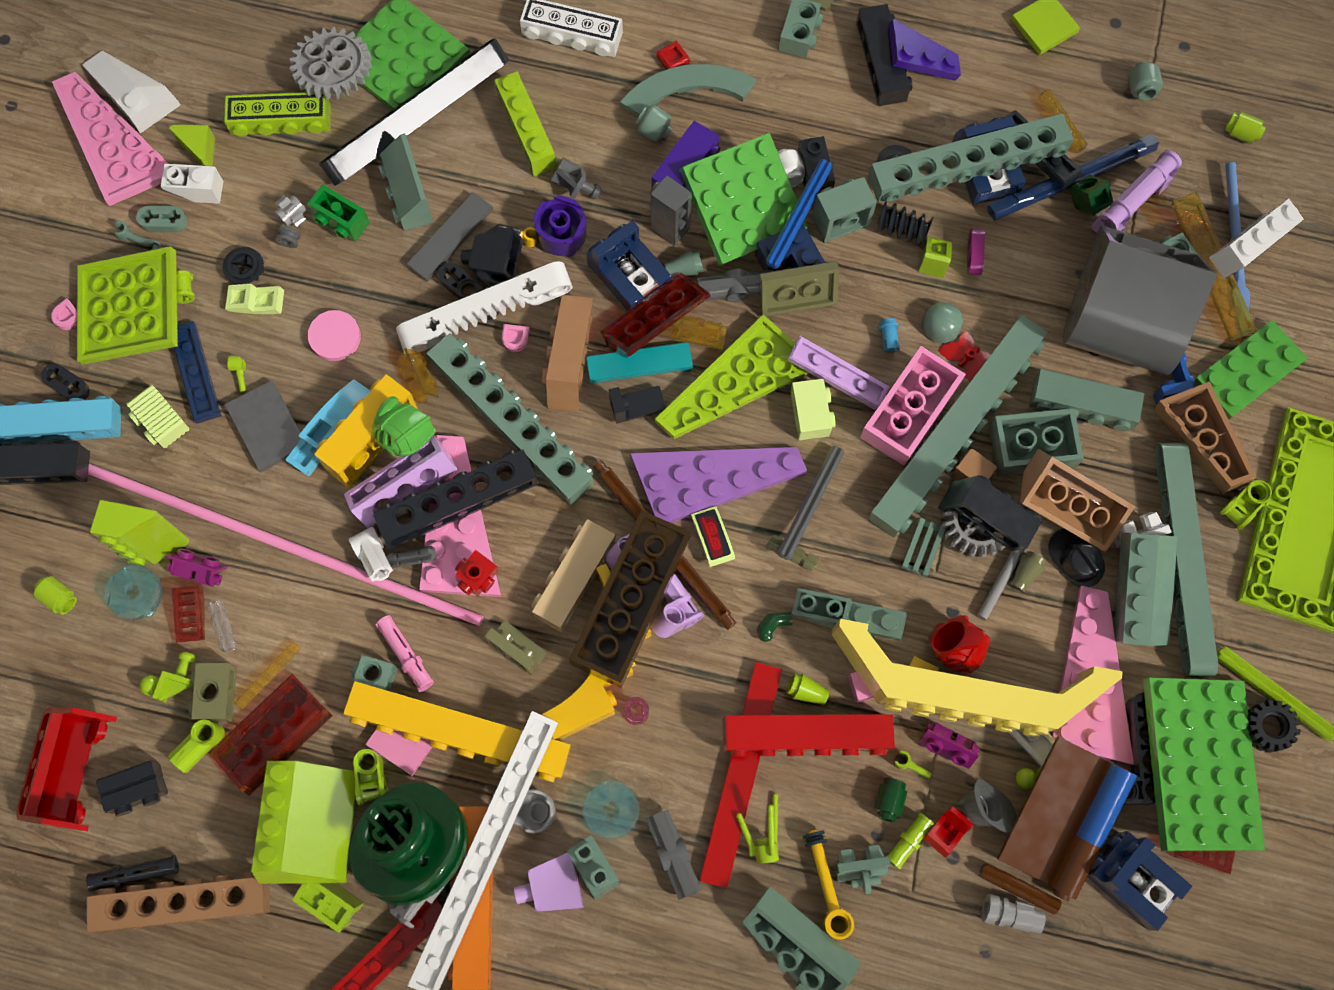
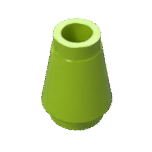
(806, 689)

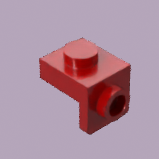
(948, 831)

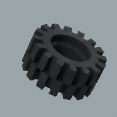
(1287, 722)

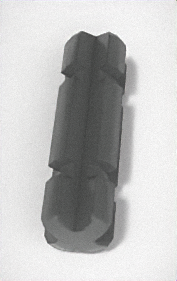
(412, 557)

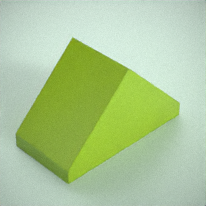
(197, 141)
(936, 257)

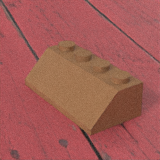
(1073, 500)

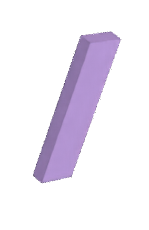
(838, 373)

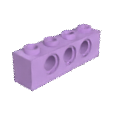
(399, 479)

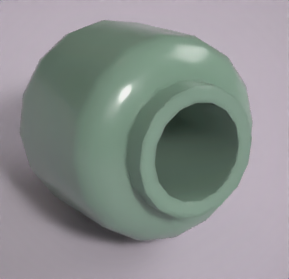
(1145, 80)
(654, 123)

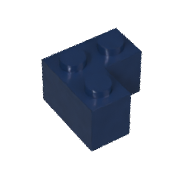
(800, 253)

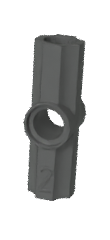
(734, 285)
(673, 854)

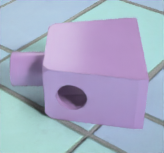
(552, 886)

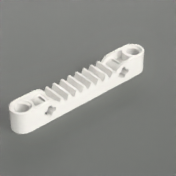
(547, 281)

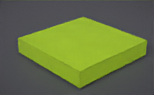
(1045, 24)

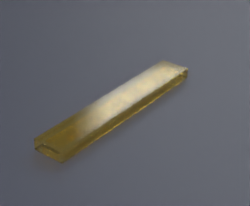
(1225, 290)

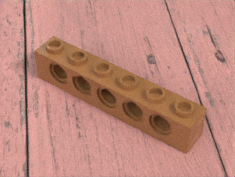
(104, 917)

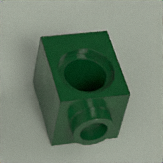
(1091, 195)

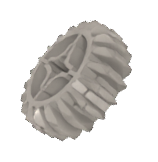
(962, 538)

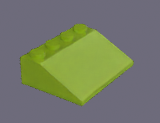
(304, 824)

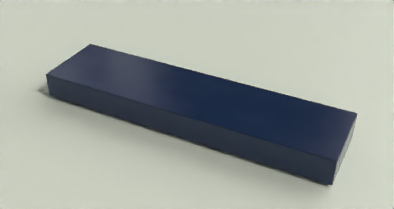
(196, 374)

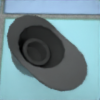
(988, 807)

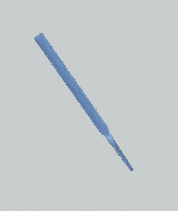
(1235, 226)

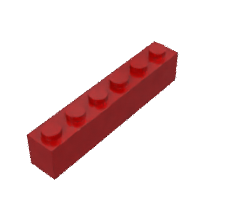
(808, 733)

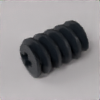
(904, 223)

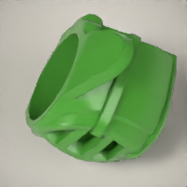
(405, 424)

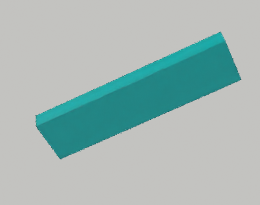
(641, 363)

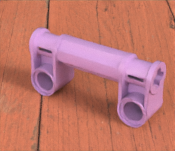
(1151, 181)
(678, 613)

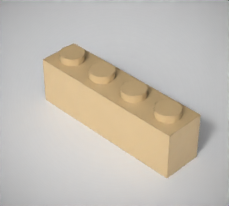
(573, 576)

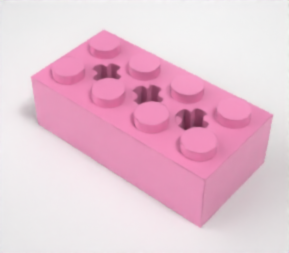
(910, 389)

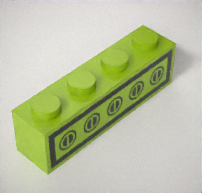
(277, 113)
(525, 123)

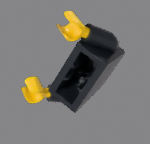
(497, 253)

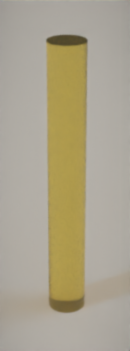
(267, 675)

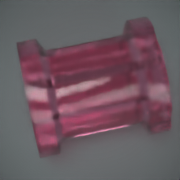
(634, 702)

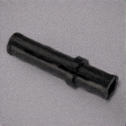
(99, 880)

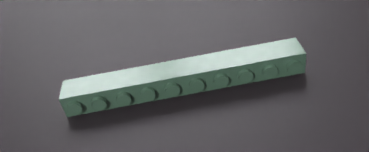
(957, 426)

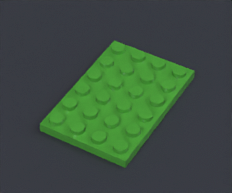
(1203, 765)

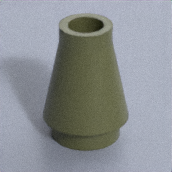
(1028, 569)

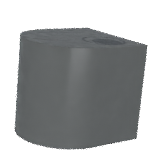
(1138, 300)

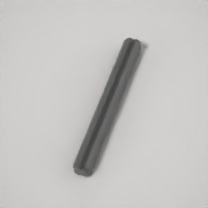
(810, 503)

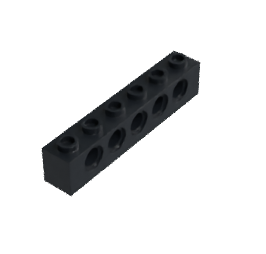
(447, 511)

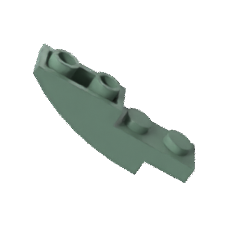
(829, 609)

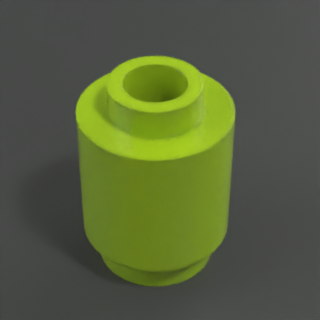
(1245, 127)
(54, 595)

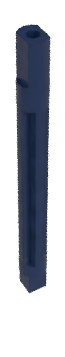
(1094, 167)

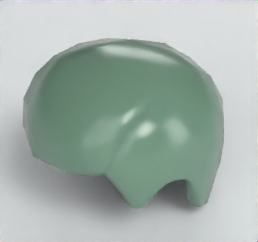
(942, 322)

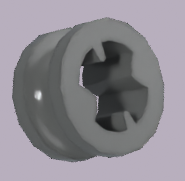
(287, 237)

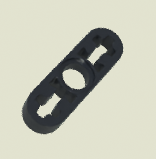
(463, 278)

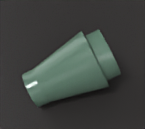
(687, 264)

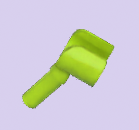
(237, 364)
(912, 765)

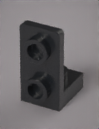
(636, 404)

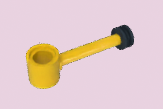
(815, 840)

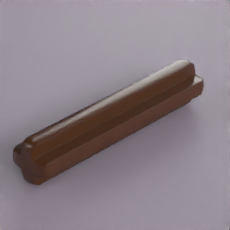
(1020, 888)

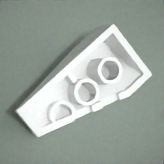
(133, 92)

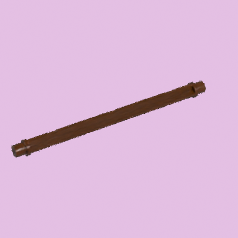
(684, 568)

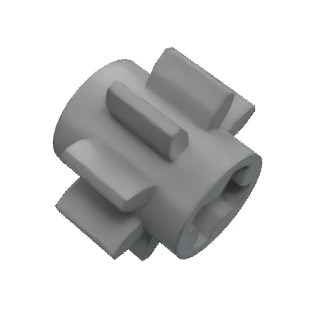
(290, 211)

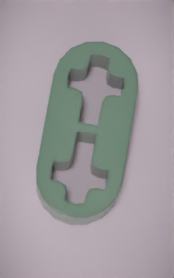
(162, 217)

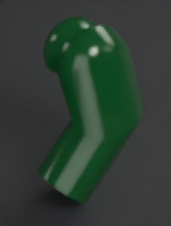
(771, 622)

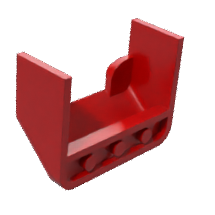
(59, 767)

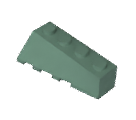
(800, 945)

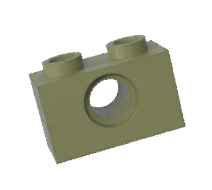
(221, 706)

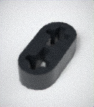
(67, 379)

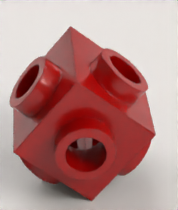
(473, 565)

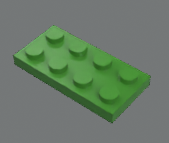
(1252, 368)

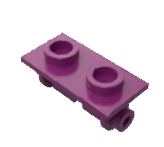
(206, 568)
(961, 751)

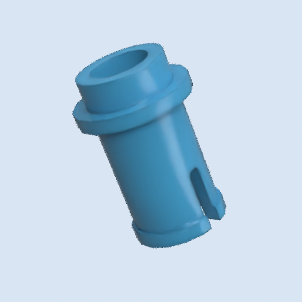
(889, 335)

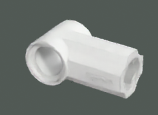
(369, 549)

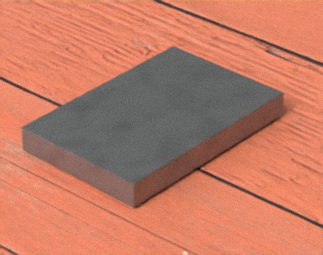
(265, 425)

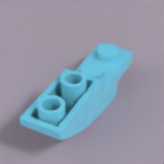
(323, 426)

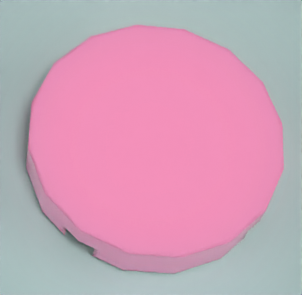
(334, 335)

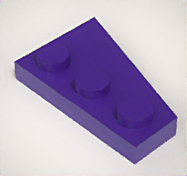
(921, 54)

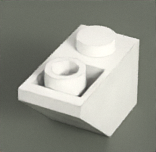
(193, 182)

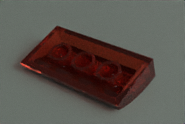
(654, 315)
(270, 733)

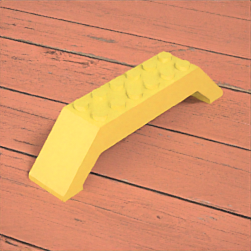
(966, 697)

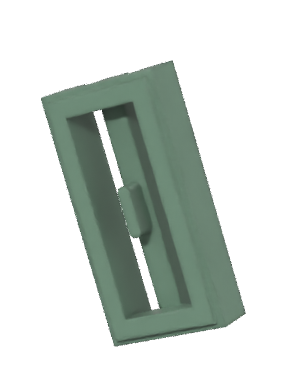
(931, 527)

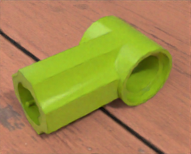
(195, 746)

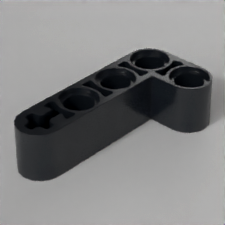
(1140, 748)

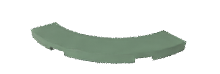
(686, 79)

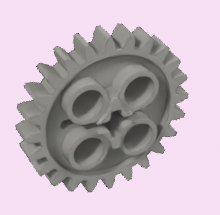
(330, 63)

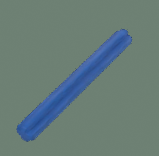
(798, 214)

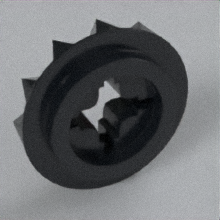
(238, 258)

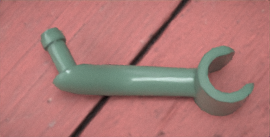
(127, 234)

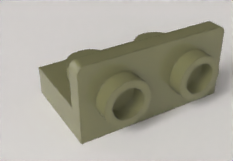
(516, 646)

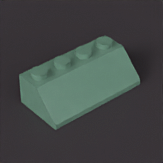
(1145, 589)

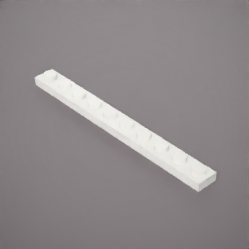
(483, 854)

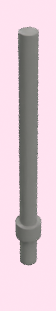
(1001, 580)

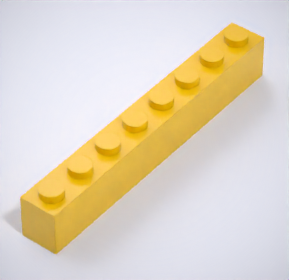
(446, 728)

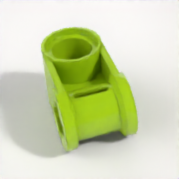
(1243, 506)
(369, 779)

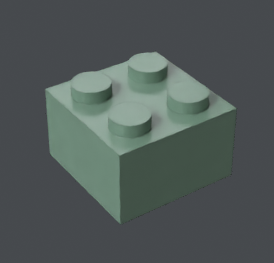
(843, 209)

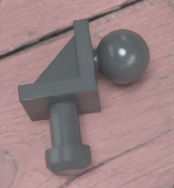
(573, 178)

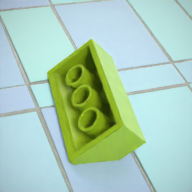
(136, 533)

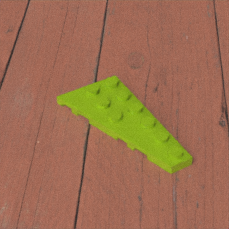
(742, 374)

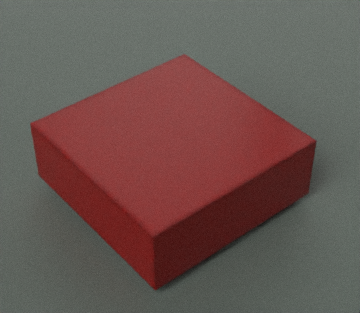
(673, 56)

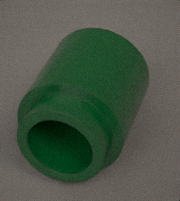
(890, 800)

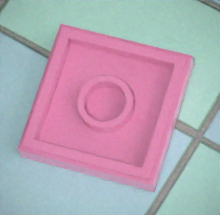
(400, 751)

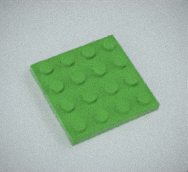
(406, 52)
(740, 196)

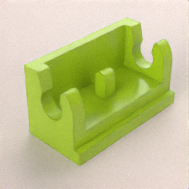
(328, 903)

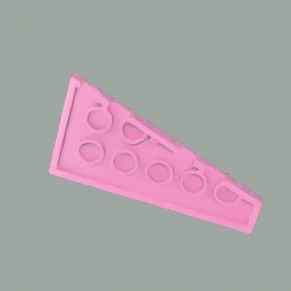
(457, 538)
(1103, 723)

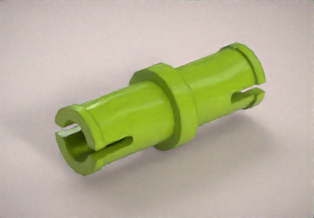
(910, 840)

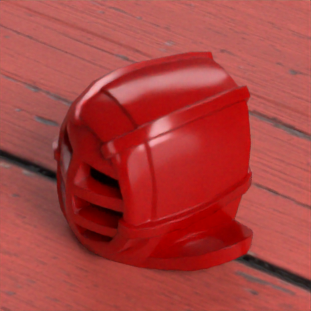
(959, 644)

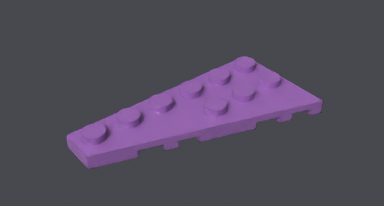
(698, 480)

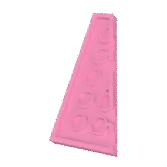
(114, 150)

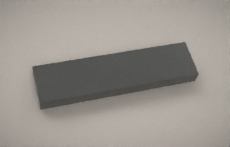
(450, 236)

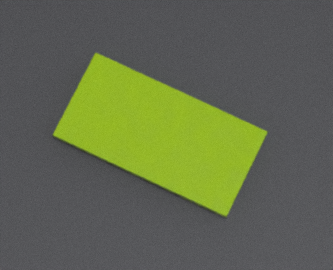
(1293, 539)

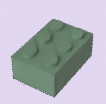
(1019, 436)

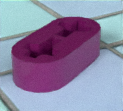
(975, 251)

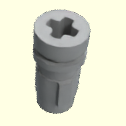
(1015, 915)

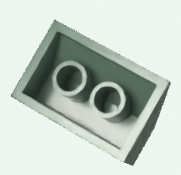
(404, 185)

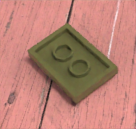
(799, 289)

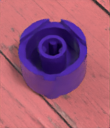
(560, 226)

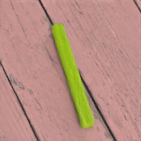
(1275, 692)

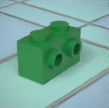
(339, 213)

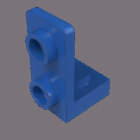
(1182, 381)

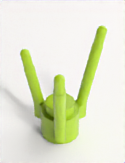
(766, 848)

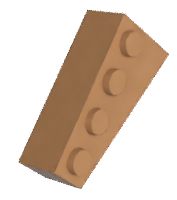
(568, 352)
(1202, 423)

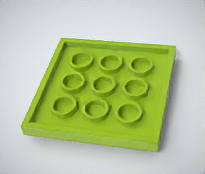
(127, 306)

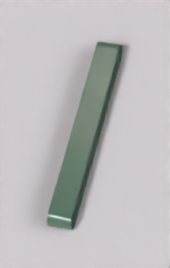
(1190, 580)

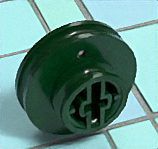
(428, 856)

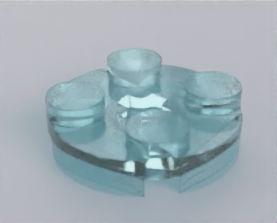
(123, 604)
(624, 800)

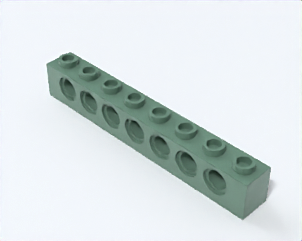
(1051, 130)
(569, 487)

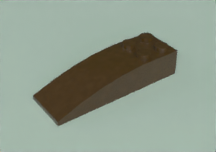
(630, 599)

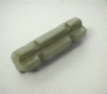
(799, 556)

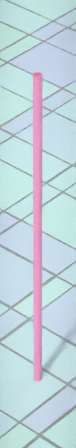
(284, 544)

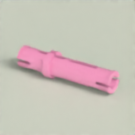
(410, 662)

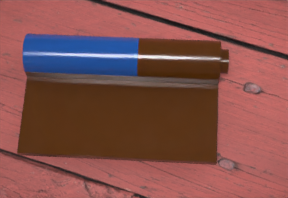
(1067, 817)

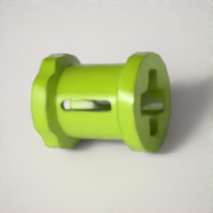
(184, 288)

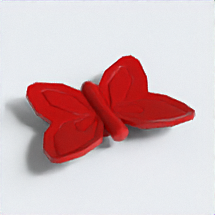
(967, 352)

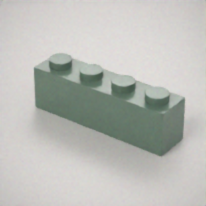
(1090, 399)

